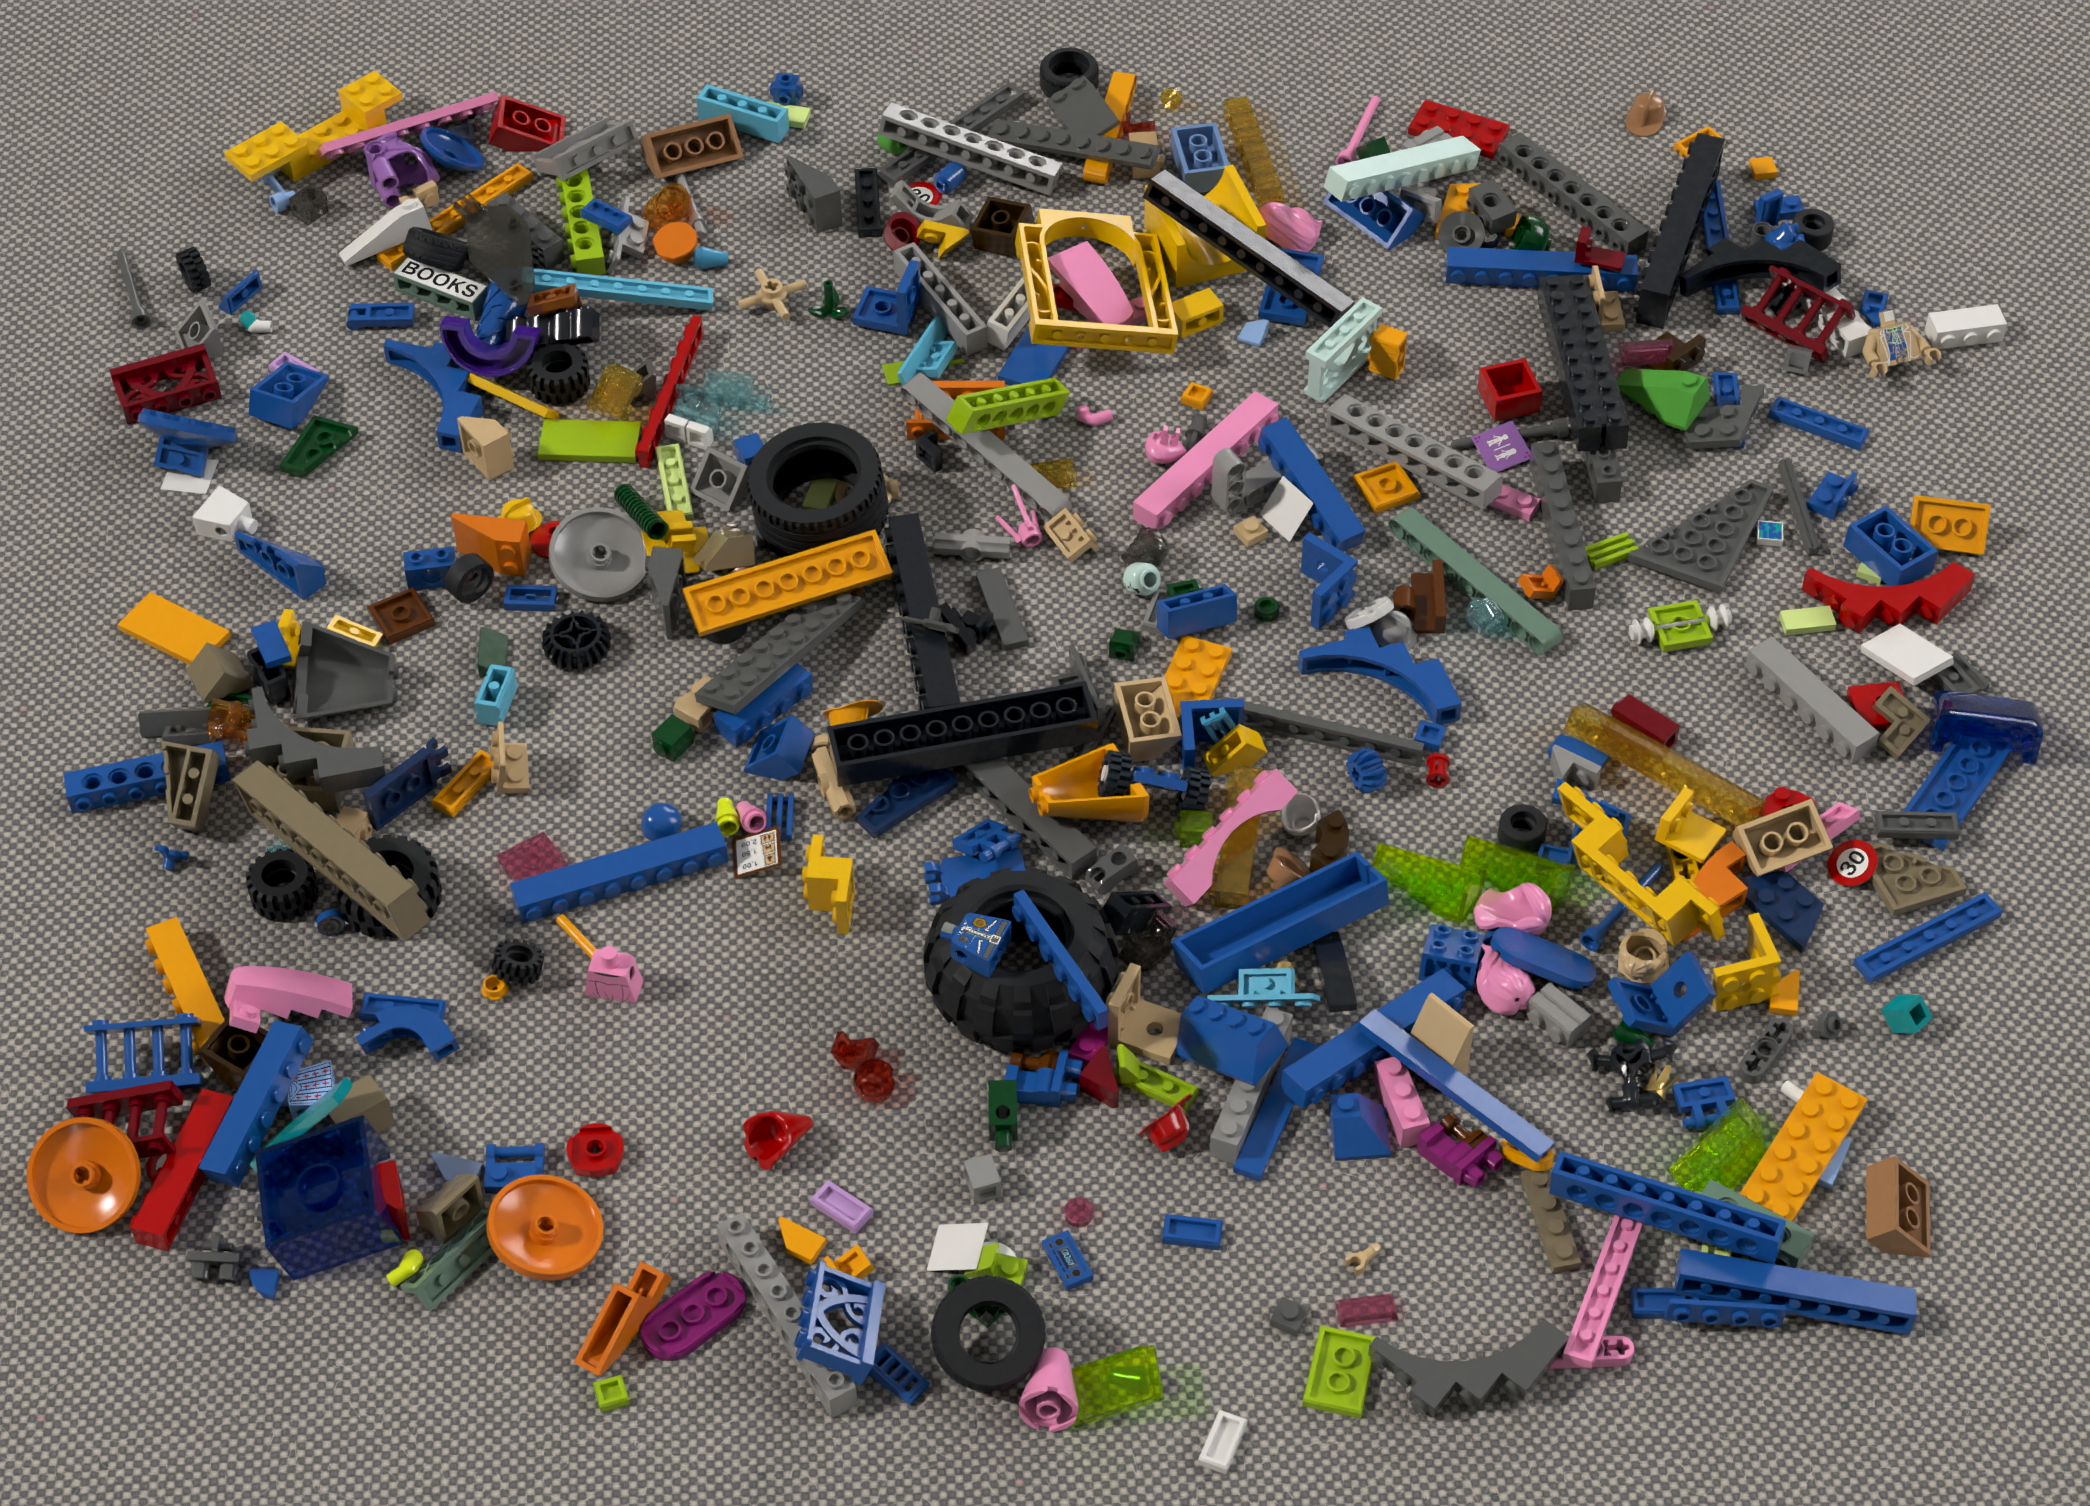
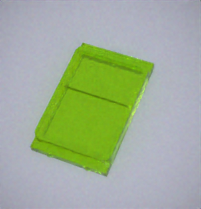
(1117, 1384)

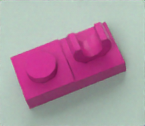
(1089, 1043)

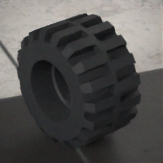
(558, 373)
(286, 900)

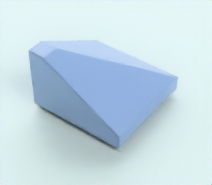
(1254, 332)

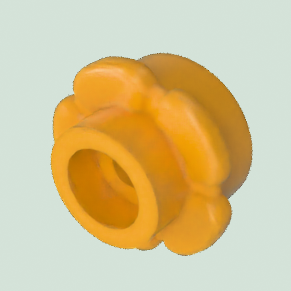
(491, 983)

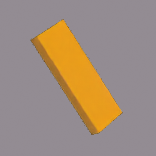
(464, 785)

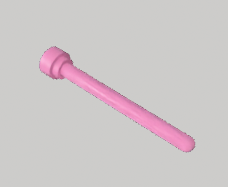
(1348, 154)

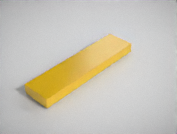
(513, 396)

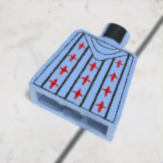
(309, 1087)

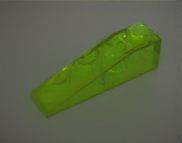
(1511, 867)
(1437, 882)

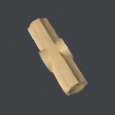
(838, 797)

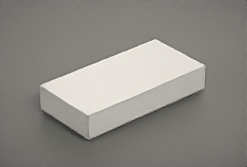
(1222, 1442)

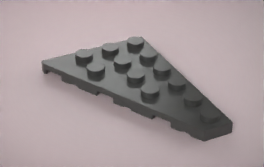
(1709, 541)

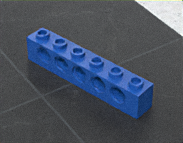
(127, 780)

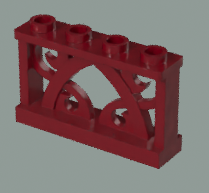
(175, 365)

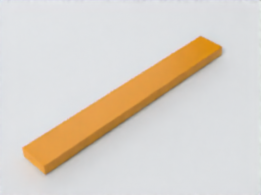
(449, 220)

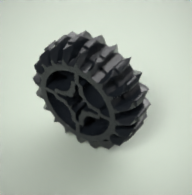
(560, 642)

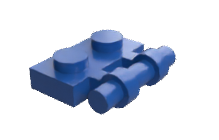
(988, 838)
(1700, 1096)

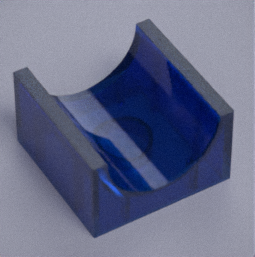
(325, 1198)

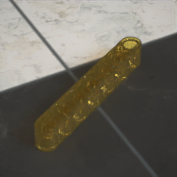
(1253, 151)

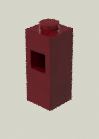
(1646, 720)

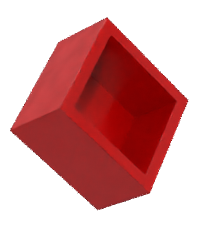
(1509, 389)

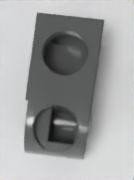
(1112, 869)

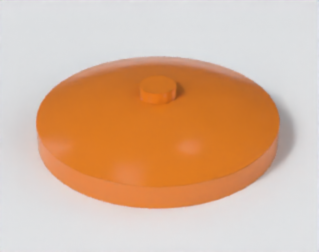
(83, 1175)
(544, 1227)

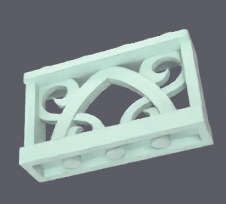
(1341, 350)

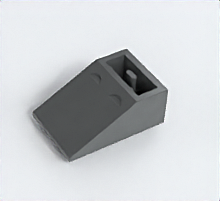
(814, 195)

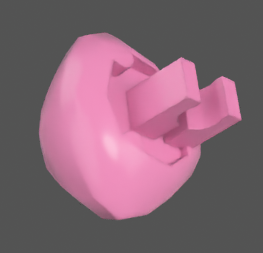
(1163, 447)

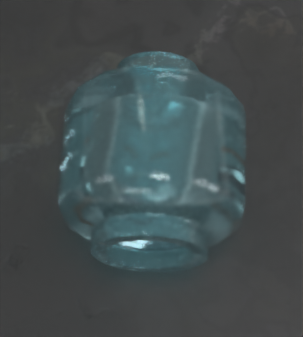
(1484, 616)

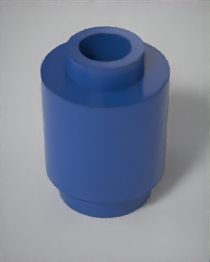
(950, 177)

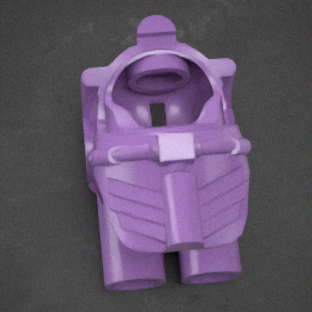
(388, 168)

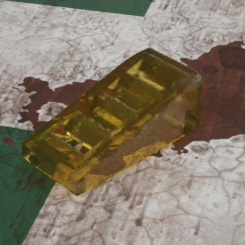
(1065, 469)

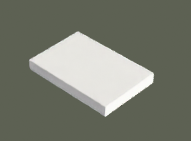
(1907, 654)

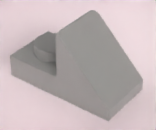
(1425, 201)
(1569, 766)

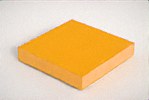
(1386, 487)

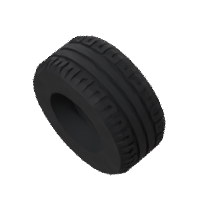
(1028, 1325)

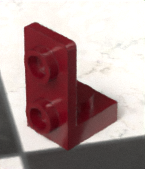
(1591, 255)

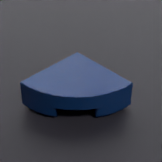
(265, 1281)

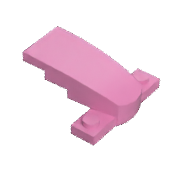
(1095, 288)
(281, 991)

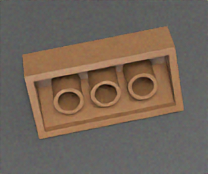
(691, 146)

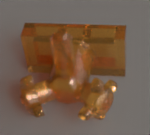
(229, 720)

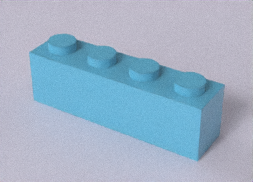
(748, 113)

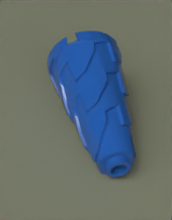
(497, 311)

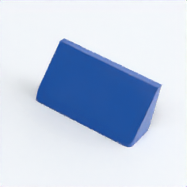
(241, 293)

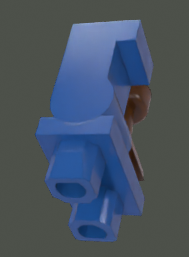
(1049, 1081)

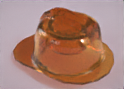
(667, 206)

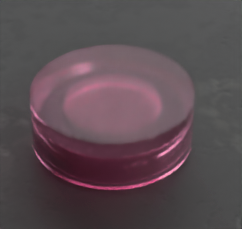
(1078, 1212)

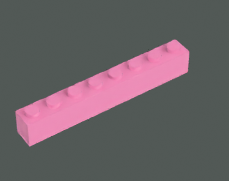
(1194, 470)

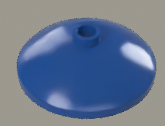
(451, 150)

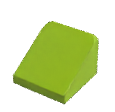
(1127, 1065)

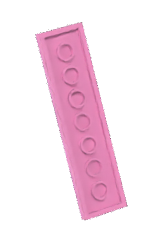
(437, 118)

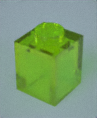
(1192, 827)

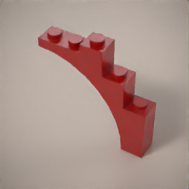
(1892, 604)

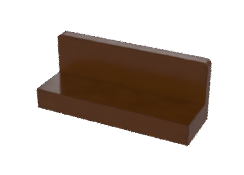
(1429, 600)

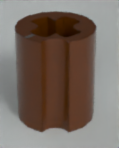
(1404, 600)

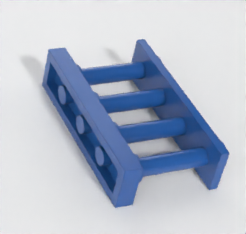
(187, 1075)

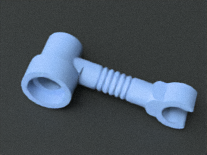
(280, 199)

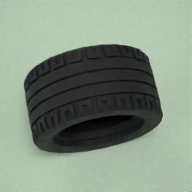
(811, 454)

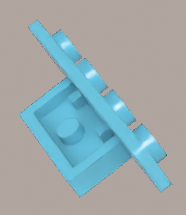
(930, 353)
(1268, 986)

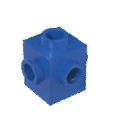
(787, 86)

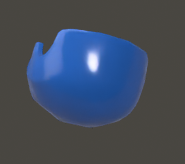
(660, 821)

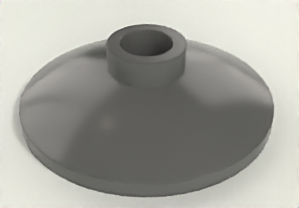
(1459, 223)

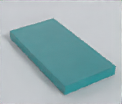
(311, 1116)

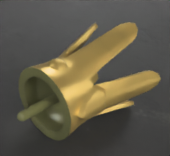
(1662, 1085)

